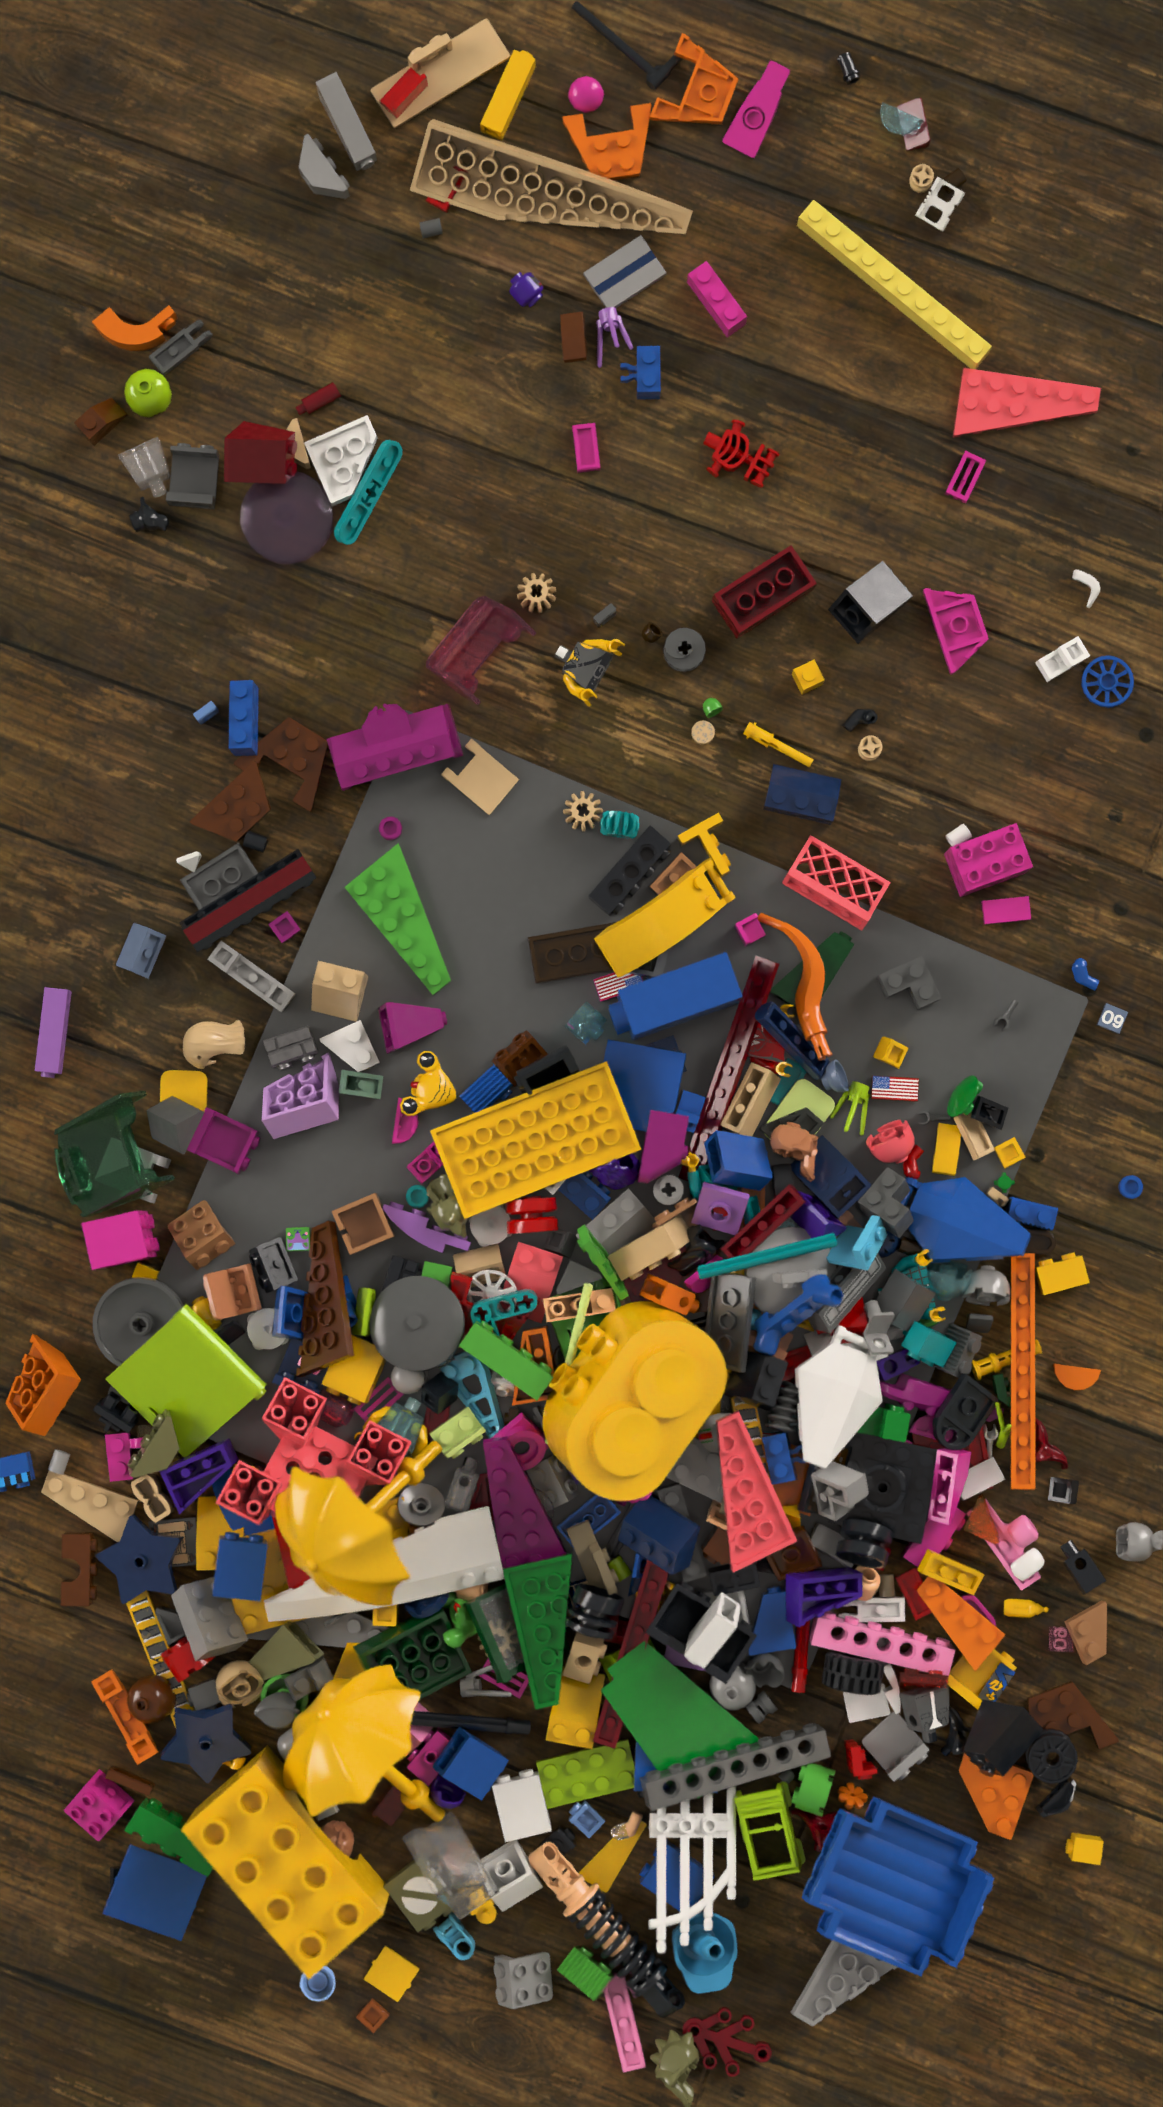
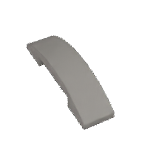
(251, 976)

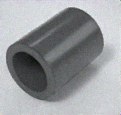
(431, 228)

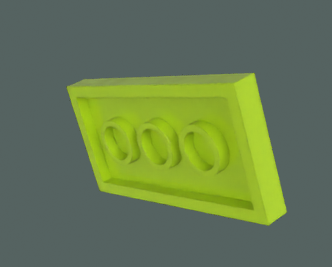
(586, 1774)

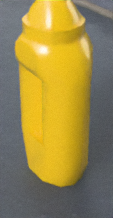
(1022, 1608)

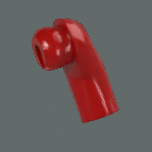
(910, 1164)

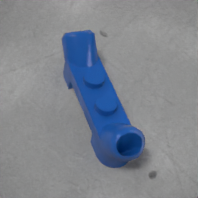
(772, 1327)

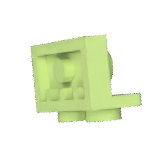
(458, 1432)

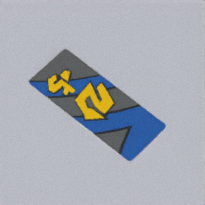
(997, 1683)

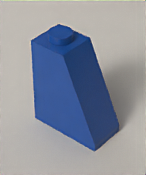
(771, 1625)

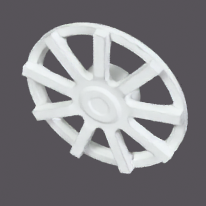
(491, 1289)

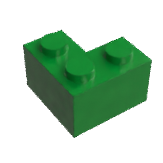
(888, 1423)

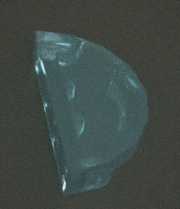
(898, 120)

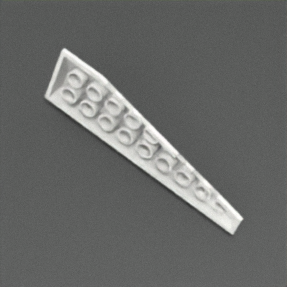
(440, 1559)

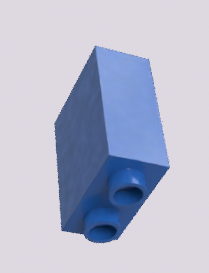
(675, 997)

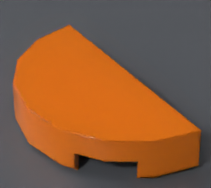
(1076, 1377)

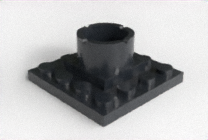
(909, 1478)

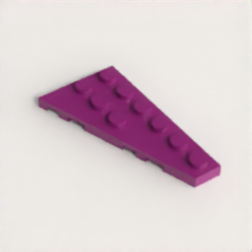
(519, 1517)

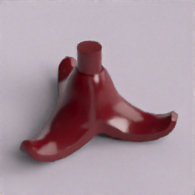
(1044, 1450)
(818, 1825)

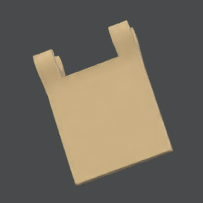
(482, 779)

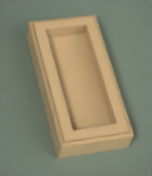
(974, 1136)

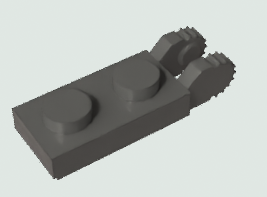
(179, 348)

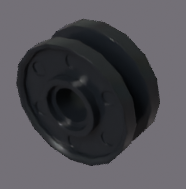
(1058, 1768)

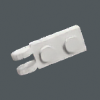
(878, 1609)

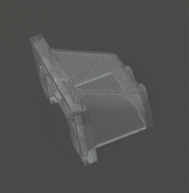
(451, 1865)

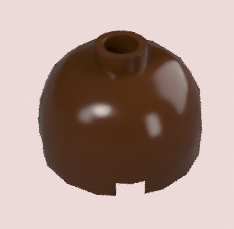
(151, 1699)

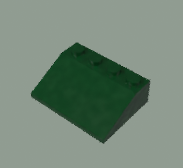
(416, 1653)

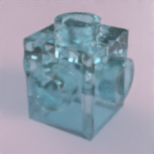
(586, 1023)

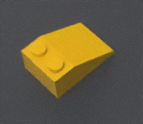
(209, 1526)
(577, 1713)

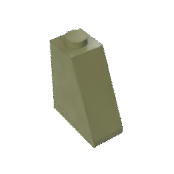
(285, 1651)

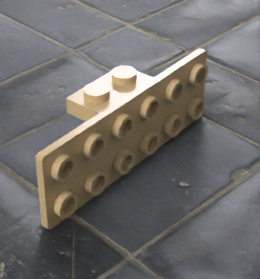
(448, 67)

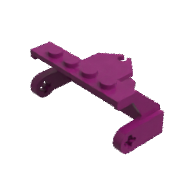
(394, 743)

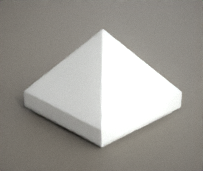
(190, 861)

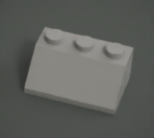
(621, 1222)

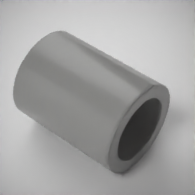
(59, 1461)

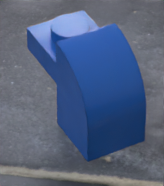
(691, 1105)

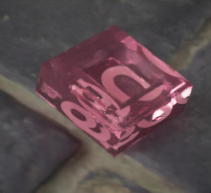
(1060, 1639)

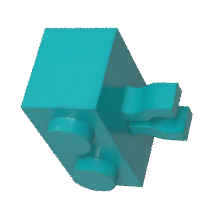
(927, 1345)

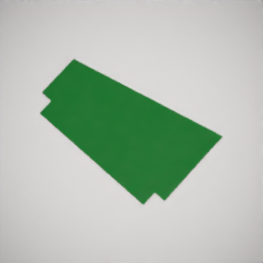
(670, 1712)

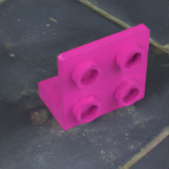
(98, 1805)

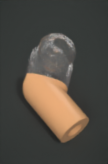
(627, 1829)

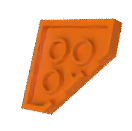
(997, 1797)

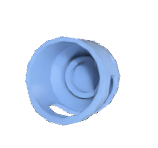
(319, 1986)

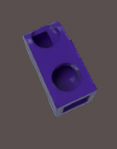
(895, 1364)

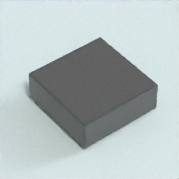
(604, 615)

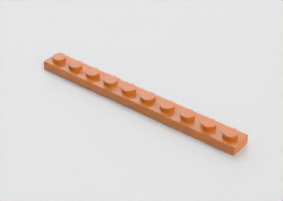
(1023, 1372)

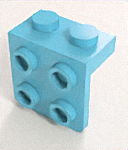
(858, 1245)

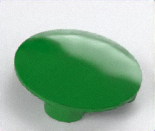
(963, 1096)

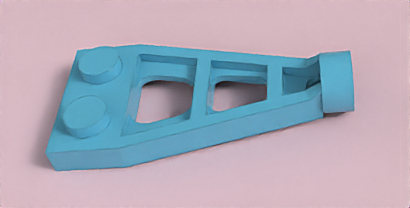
(464, 1366)

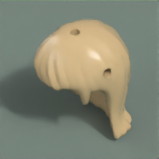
(212, 1039)

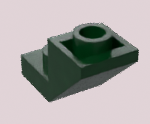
(1000, 1387)

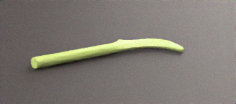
(578, 1325)

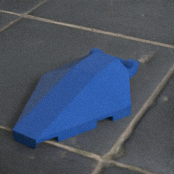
(962, 1222)

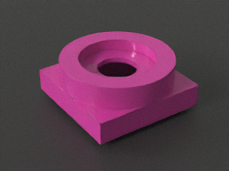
(525, 1430)

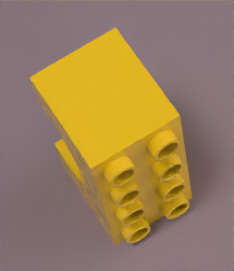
(285, 1865)

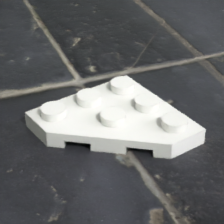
(342, 457)

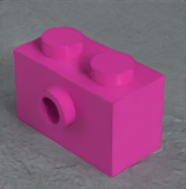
(423, 1759)

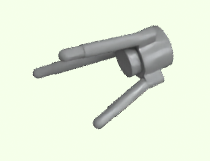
(472, 1687)

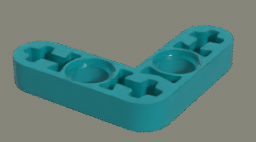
(495, 1314)

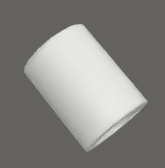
(958, 835)

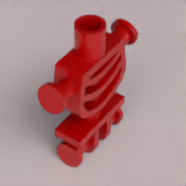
(719, 444)

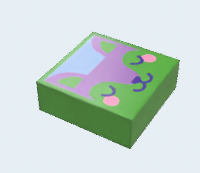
(298, 1239)

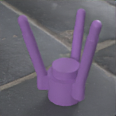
(610, 322)

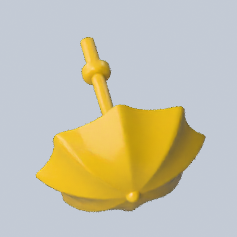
(341, 1538)
(353, 1740)

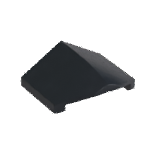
(1058, 1799)

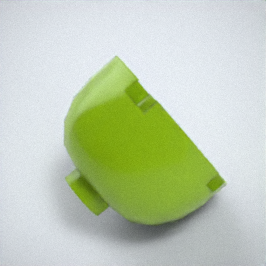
(147, 392)

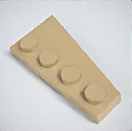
(93, 1504)

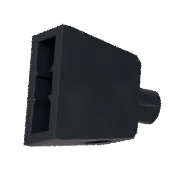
(1089, 1576)

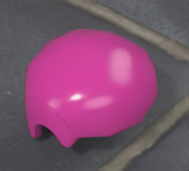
(586, 94)

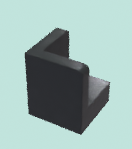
(439, 1393)

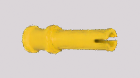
(993, 1364)

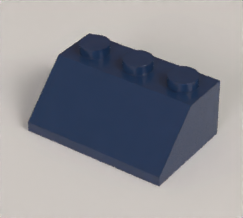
(802, 794)
(660, 1535)

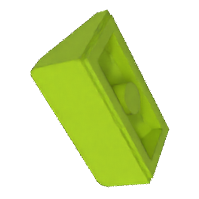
(363, 1310)

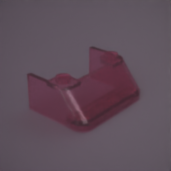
(472, 642)

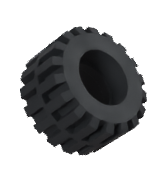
(852, 1673)

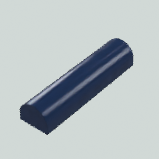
(791, 1039)

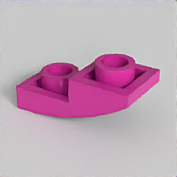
(426, 1163)

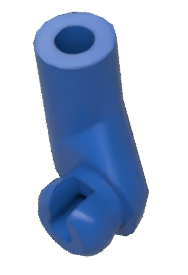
(1081, 974)

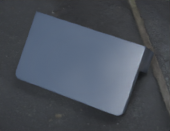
(141, 950)

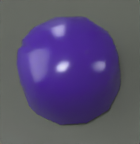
(446, 1793)

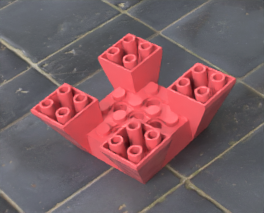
(294, 1420)

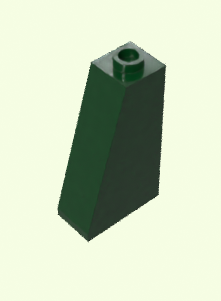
(833, 954)

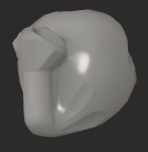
(1137, 1542)

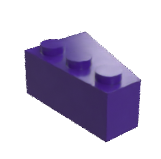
(197, 1472)
(819, 1591)

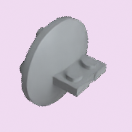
(781, 1280)

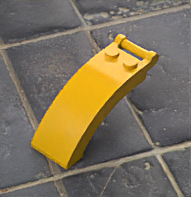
(664, 919)

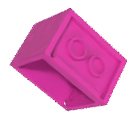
(988, 860)
(120, 1239)

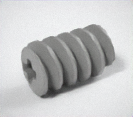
(674, 1196)

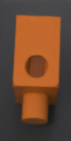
(669, 1295)

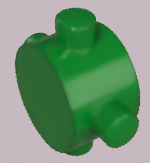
(1004, 1182)

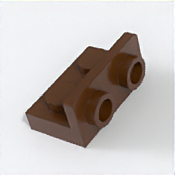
(518, 1054)

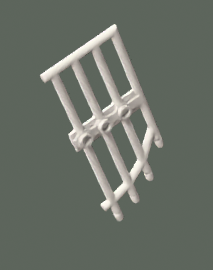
(687, 1826)

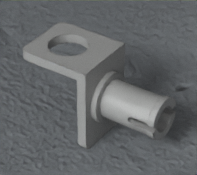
(877, 1328)

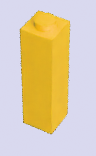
(508, 94)

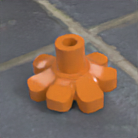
(851, 1796)

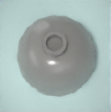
(987, 1286)
(736, 1693)

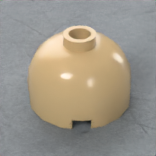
(238, 1683)

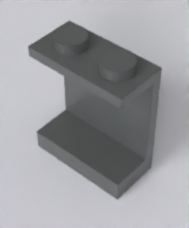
(193, 476)

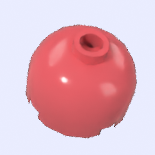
(892, 1143)

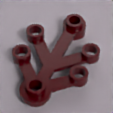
(723, 2039)

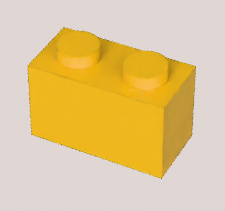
(1061, 1274)

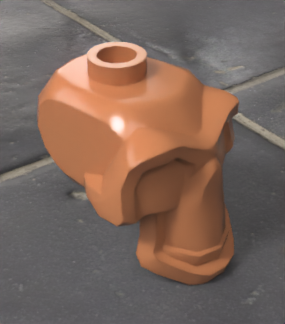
(798, 1143)

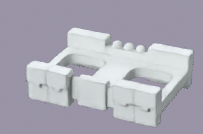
(946, 207)

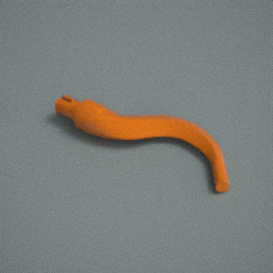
(810, 986)

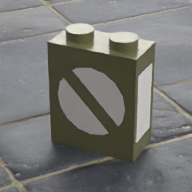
(415, 1897)

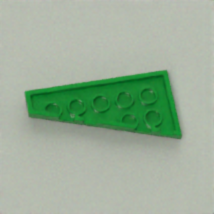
(540, 1608)

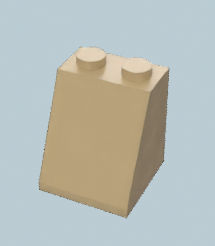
(338, 991)

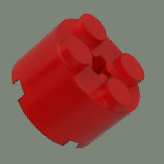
(181, 1660)

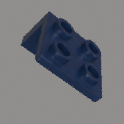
(289, 1367)

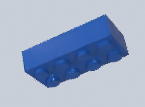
(596, 1510)

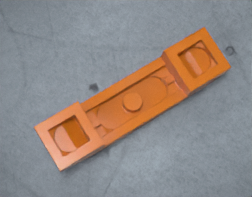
(135, 1732)

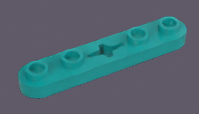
(360, 504)

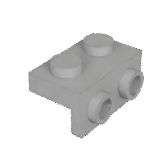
(553, 1480)

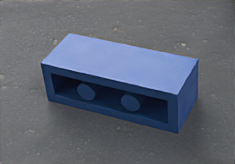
(243, 718)

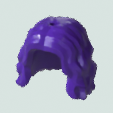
(618, 1172)

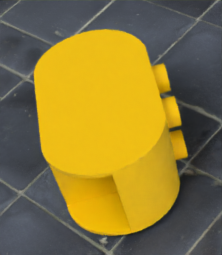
(632, 1399)

